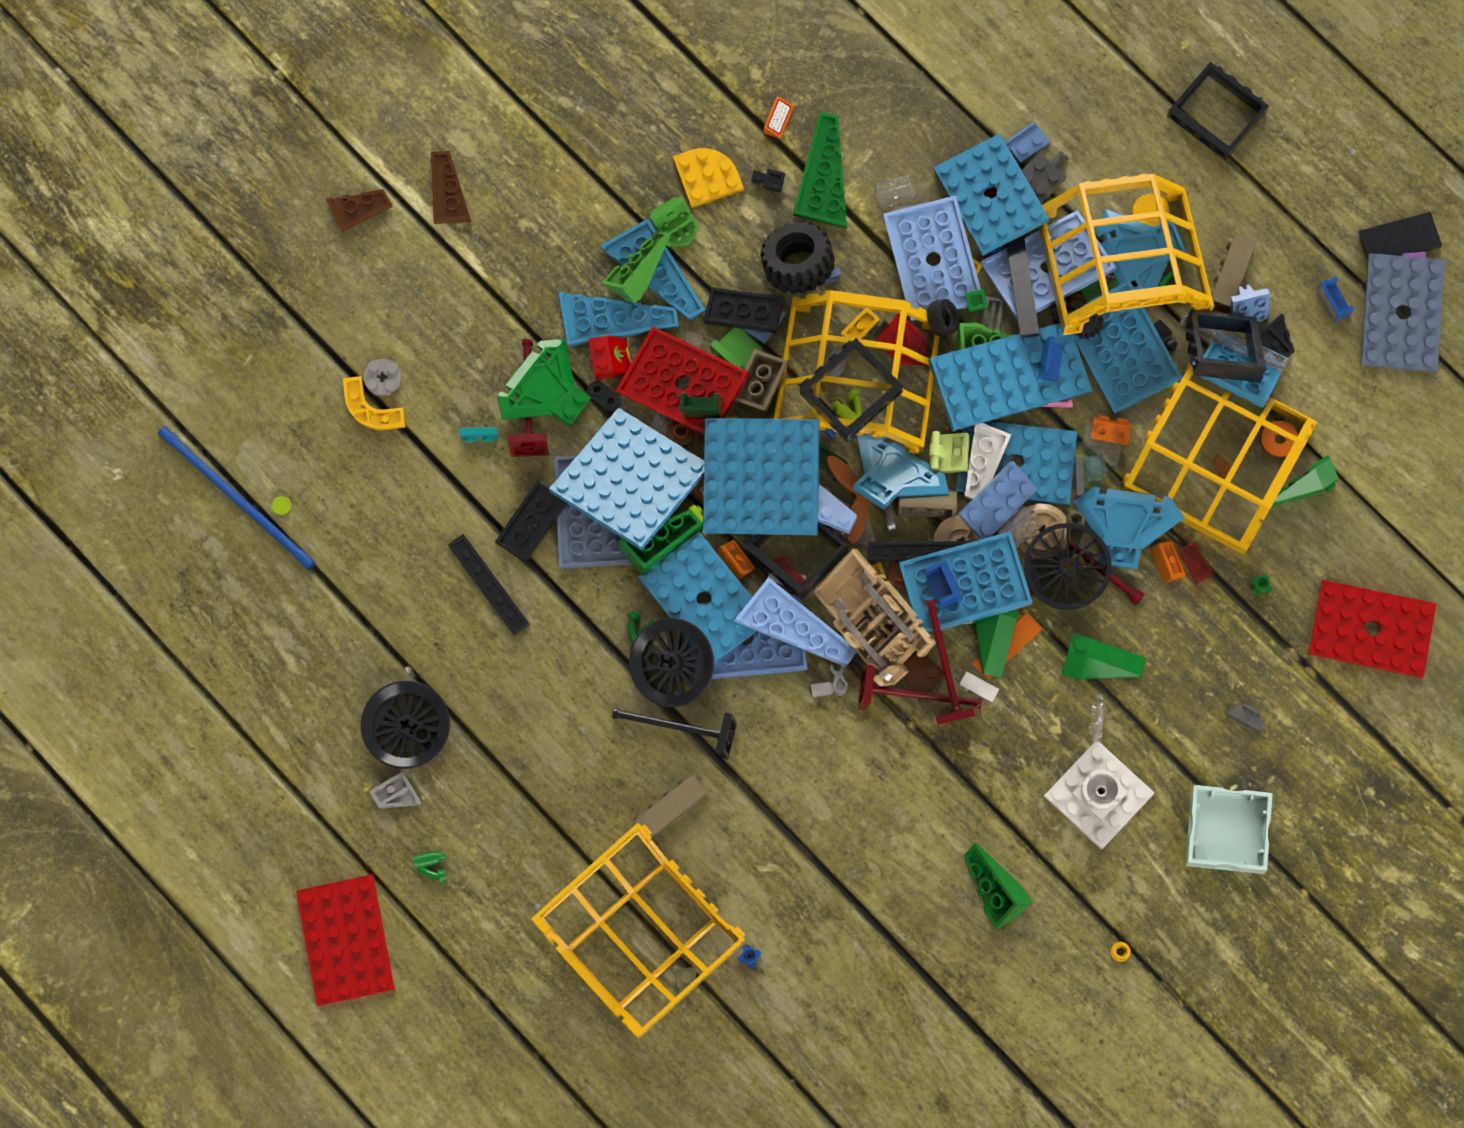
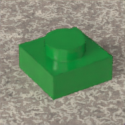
(976, 300)

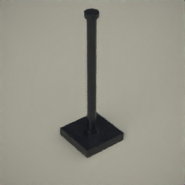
(724, 735)

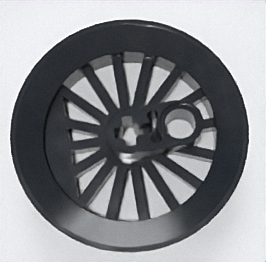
(640, 658)
(378, 710)

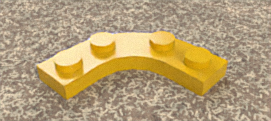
(367, 415)

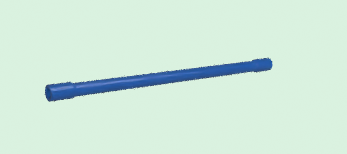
(302, 557)

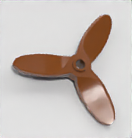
(859, 504)

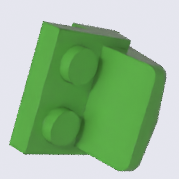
(677, 221)

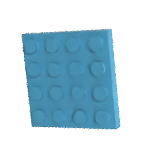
(1252, 391)

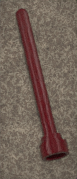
(1134, 595)

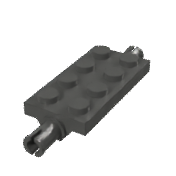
(1044, 175)

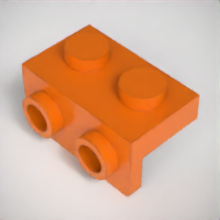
(1111, 430)

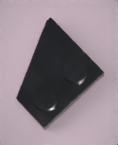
(1277, 337)

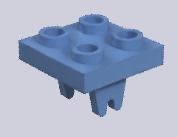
(1251, 303)

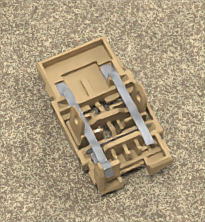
(848, 593)

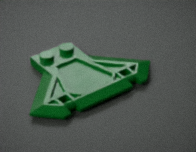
(544, 387)

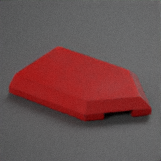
(912, 339)

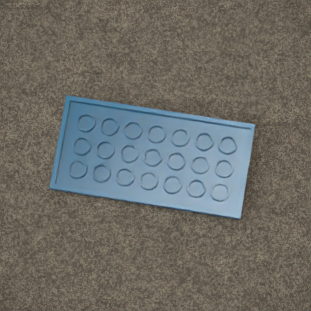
(1003, 378)

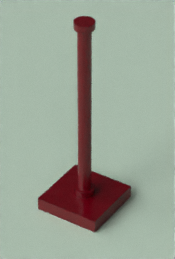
(528, 443)
(868, 688)
(957, 712)

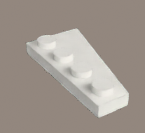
(985, 457)

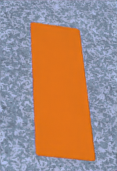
(1024, 631)

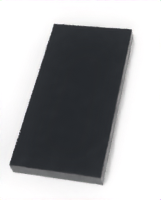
(1401, 236)
(744, 310)
(531, 522)

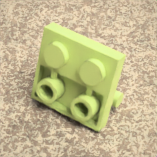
(949, 452)

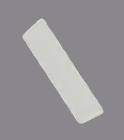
(979, 686)

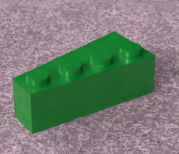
(667, 539)

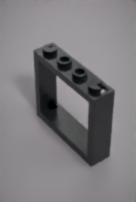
(1197, 130)
(1221, 368)
(886, 399)
(799, 590)

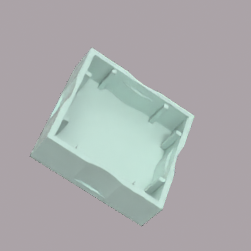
(1228, 829)

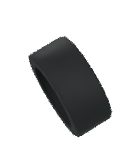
(935, 319)

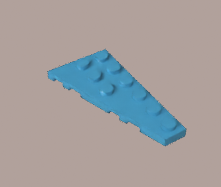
(599, 316)

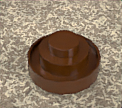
(680, 434)

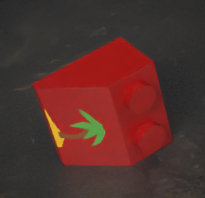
(609, 356)

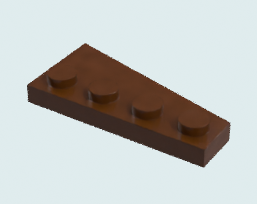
(448, 198)
(922, 672)

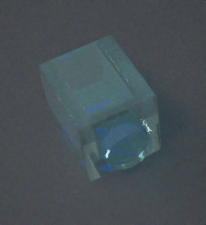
(1094, 467)

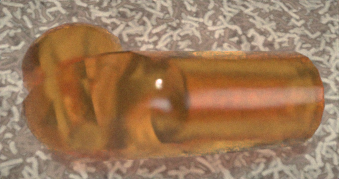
(1224, 467)

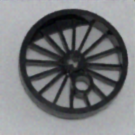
(1032, 578)

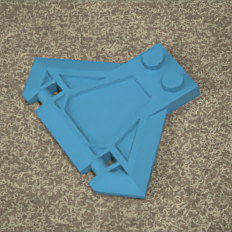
(1134, 238)
(894, 473)
(1127, 522)

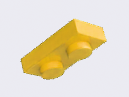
(861, 325)

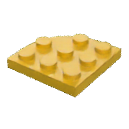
(707, 175)

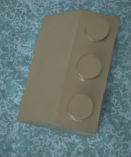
(762, 382)
(928, 506)

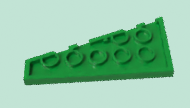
(822, 183)

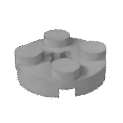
(379, 367)

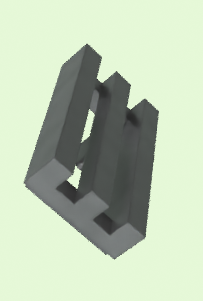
(994, 300)

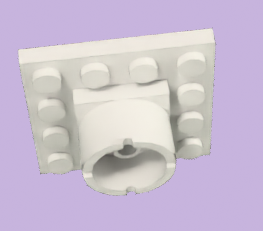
(1096, 814)

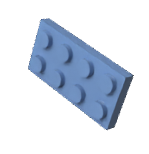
(997, 501)

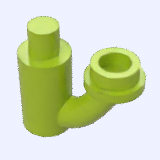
(844, 411)

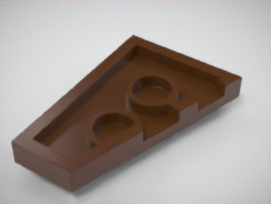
(358, 208)

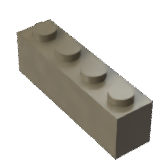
(1233, 270)
(672, 806)

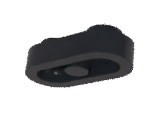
(602, 397)

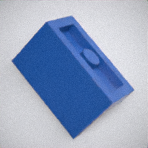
(1050, 360)

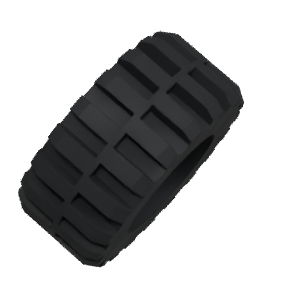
(793, 239)

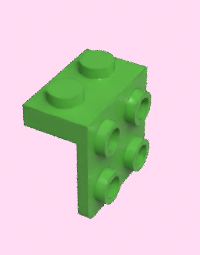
(735, 348)

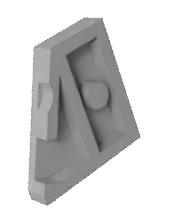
(395, 793)

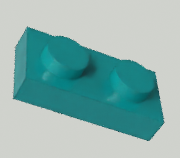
(487, 434)

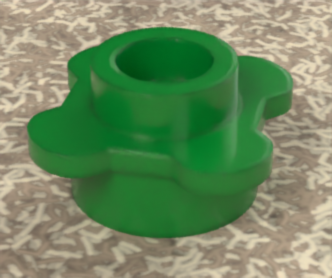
(1261, 579)

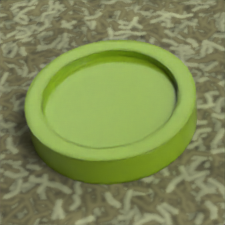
(281, 505)

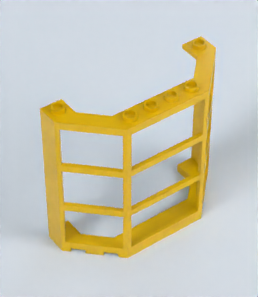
(1074, 322)
(912, 444)
(1265, 504)
(685, 882)

